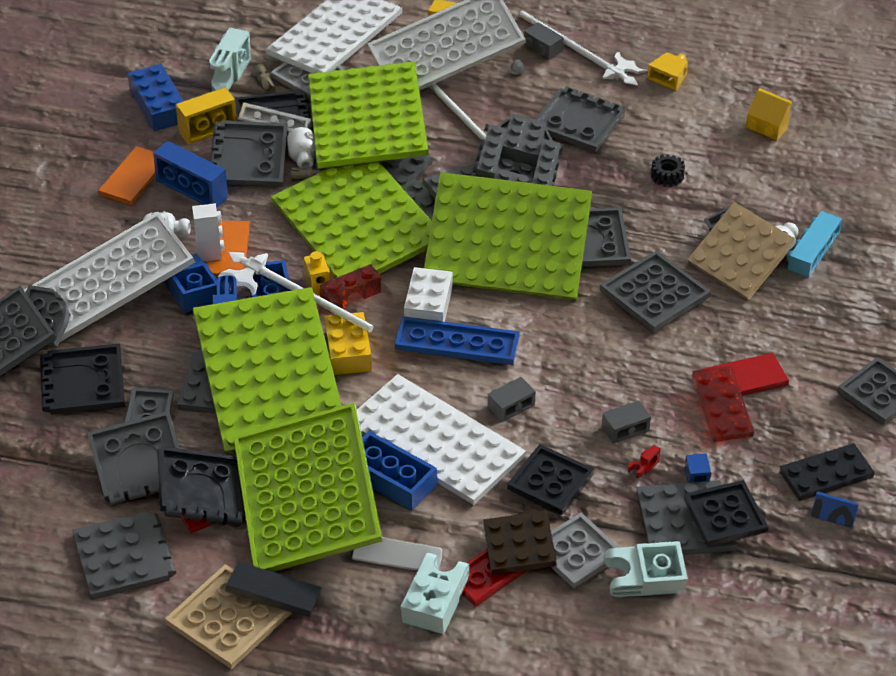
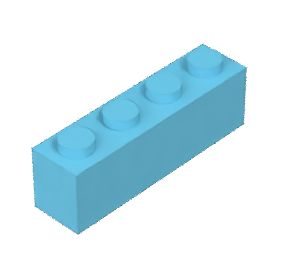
(814, 243)

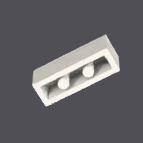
(208, 232)

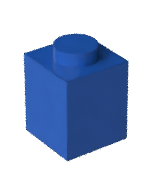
(697, 468)

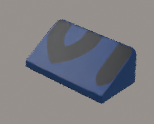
(834, 509)

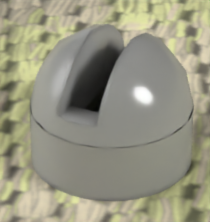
(517, 67)

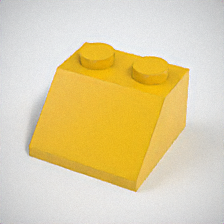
(768, 114)

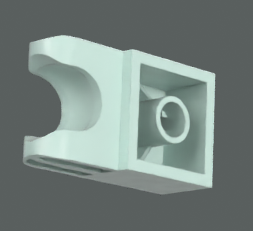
(230, 58)
(648, 569)
(434, 595)

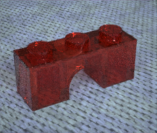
(364, 280)

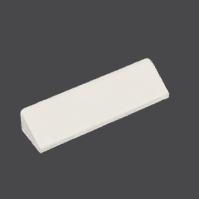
(255, 113)
(396, 554)

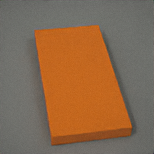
(130, 177)
(235, 240)

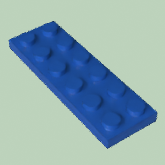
(457, 340)

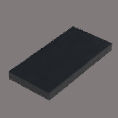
(273, 589)

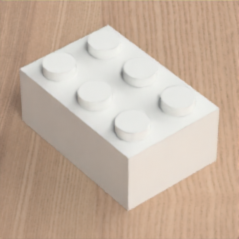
(428, 294)

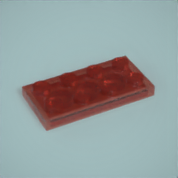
(722, 403)

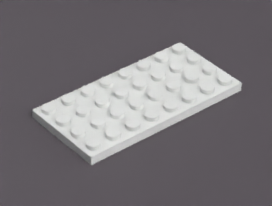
(333, 33)
(451, 40)
(118, 271)
(465, 452)

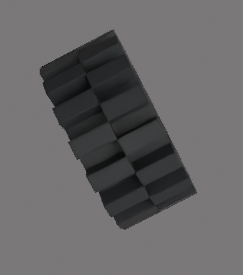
(670, 177)

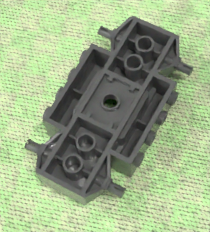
(518, 152)

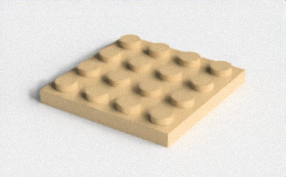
(741, 251)
(224, 622)

